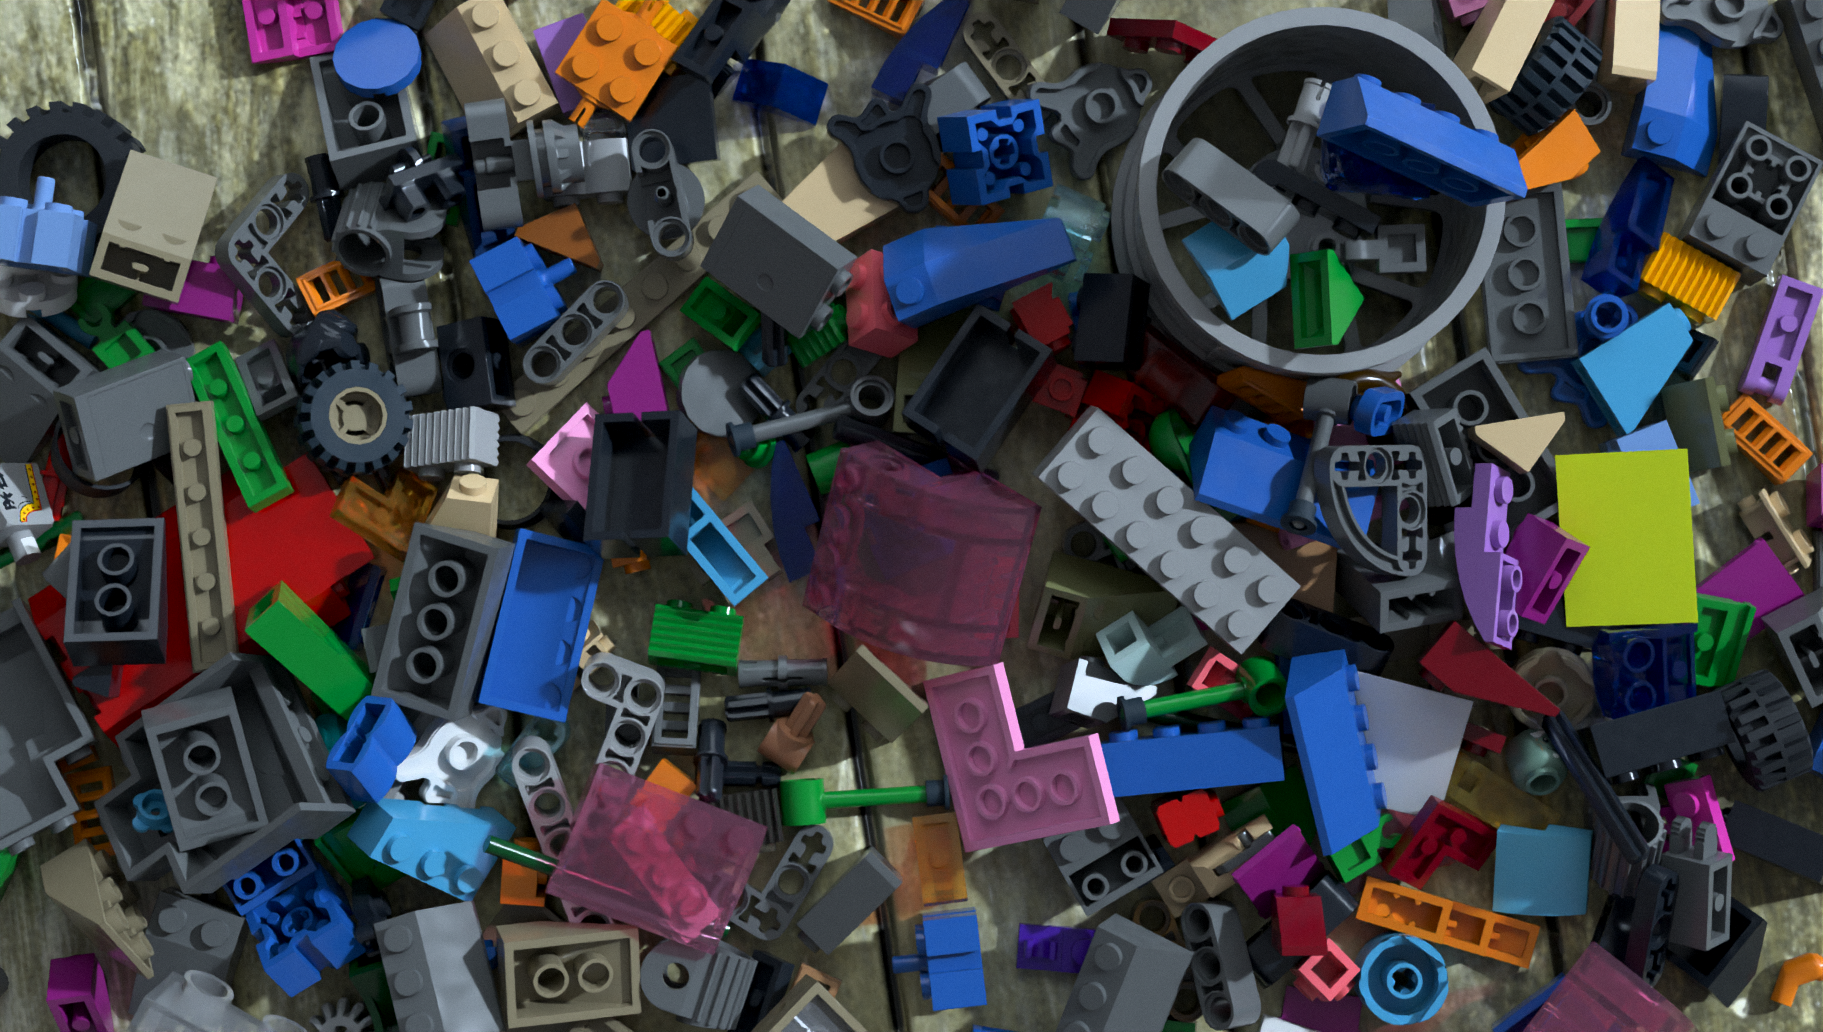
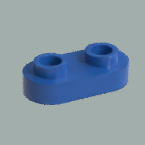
(1377, 410)

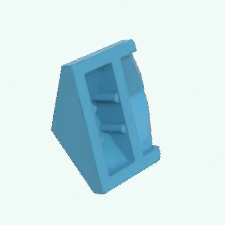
(1235, 271)

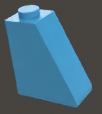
(1634, 366)

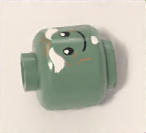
(1534, 763)

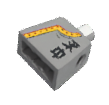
(23, 510)

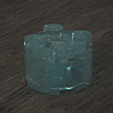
(1084, 221)

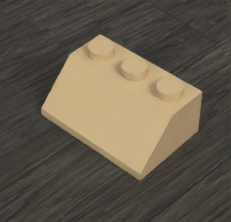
(491, 60)

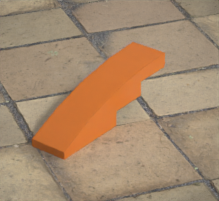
(1447, 922)

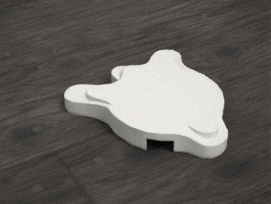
(456, 756)

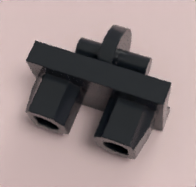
(420, 177)

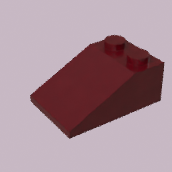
(1471, 669)

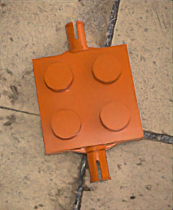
(616, 60)

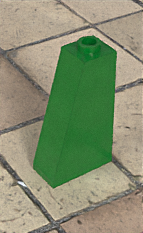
(309, 649)

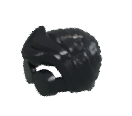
(324, 337)

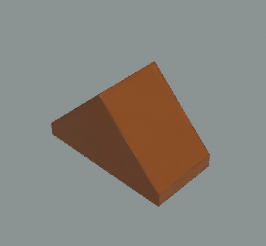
(563, 235)

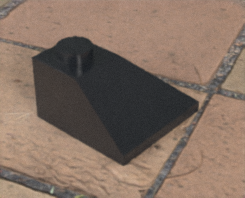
(1728, 966)

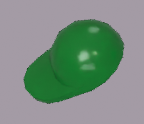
(1170, 441)

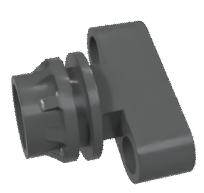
(547, 157)
(669, 215)

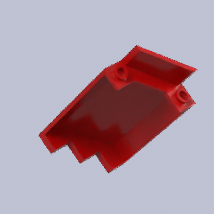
(282, 542)

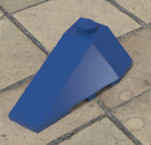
(964, 264)

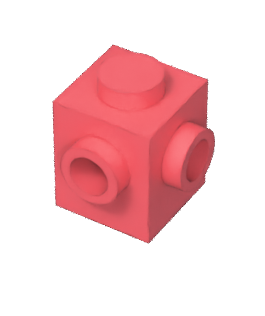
(1325, 975)

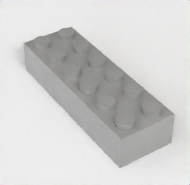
(1165, 530)

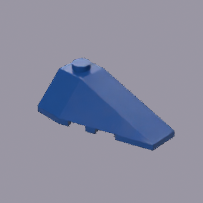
(1676, 114)

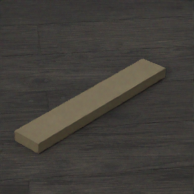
(202, 532)

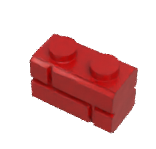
(1187, 815)

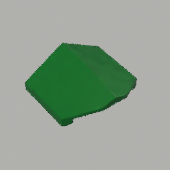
(1280, 801)

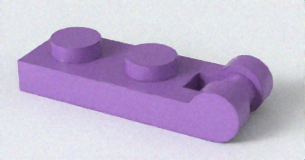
(1781, 338)

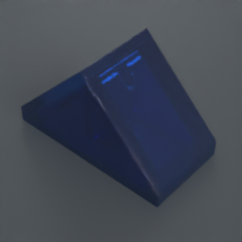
(780, 90)

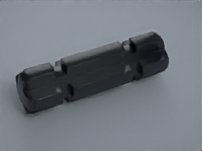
(749, 773)

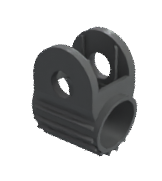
(375, 240)
(1607, 862)
(714, 988)

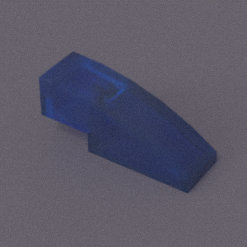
(920, 48)
(1629, 230)
(791, 514)

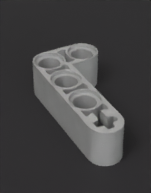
(628, 708)

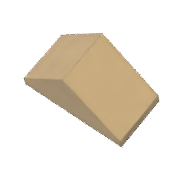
(1519, 440)

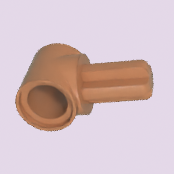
(792, 736)

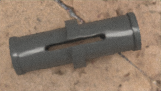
(782, 672)

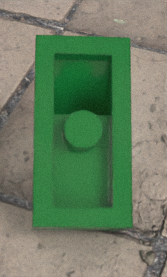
(721, 314)

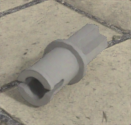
(1304, 124)

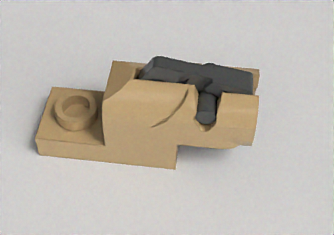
(1210, 867)

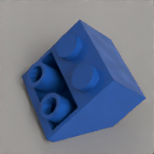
(272, 876)

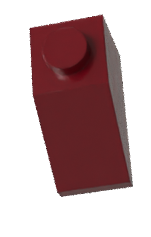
(1298, 922)

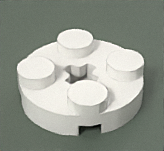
(35, 290)

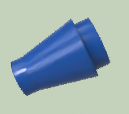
(1614, 314)

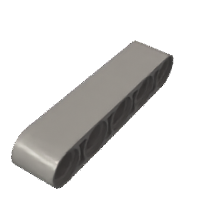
(550, 821)

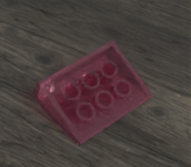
(655, 858)

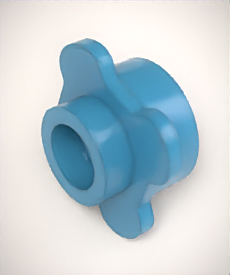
(149, 802)

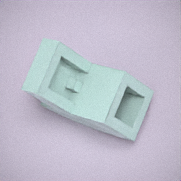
(1149, 653)

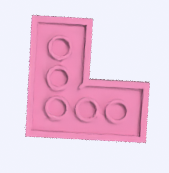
(998, 785)

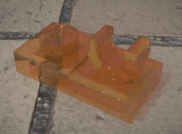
(718, 466)
(939, 859)

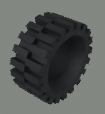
(59, 125)

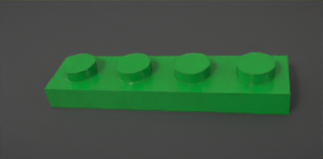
(239, 428)

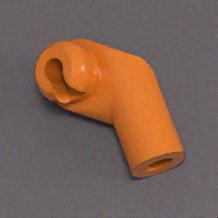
(1794, 973)

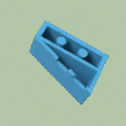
(432, 841)

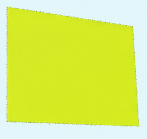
(1639, 535)

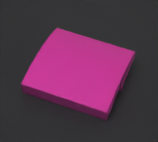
(291, 29)

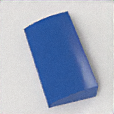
(540, 626)

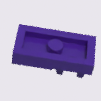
(1052, 947)

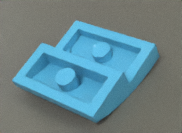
(1542, 870)

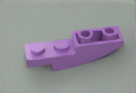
(1484, 571)

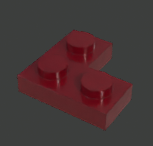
(1164, 35)
(1432, 835)

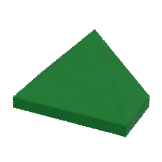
(1321, 298)

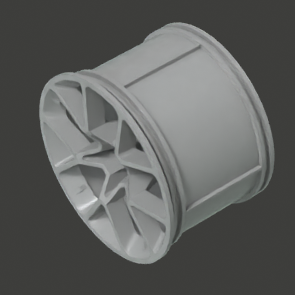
(1335, 47)

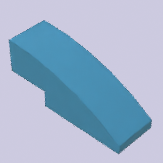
(721, 553)

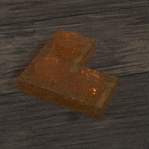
(385, 518)

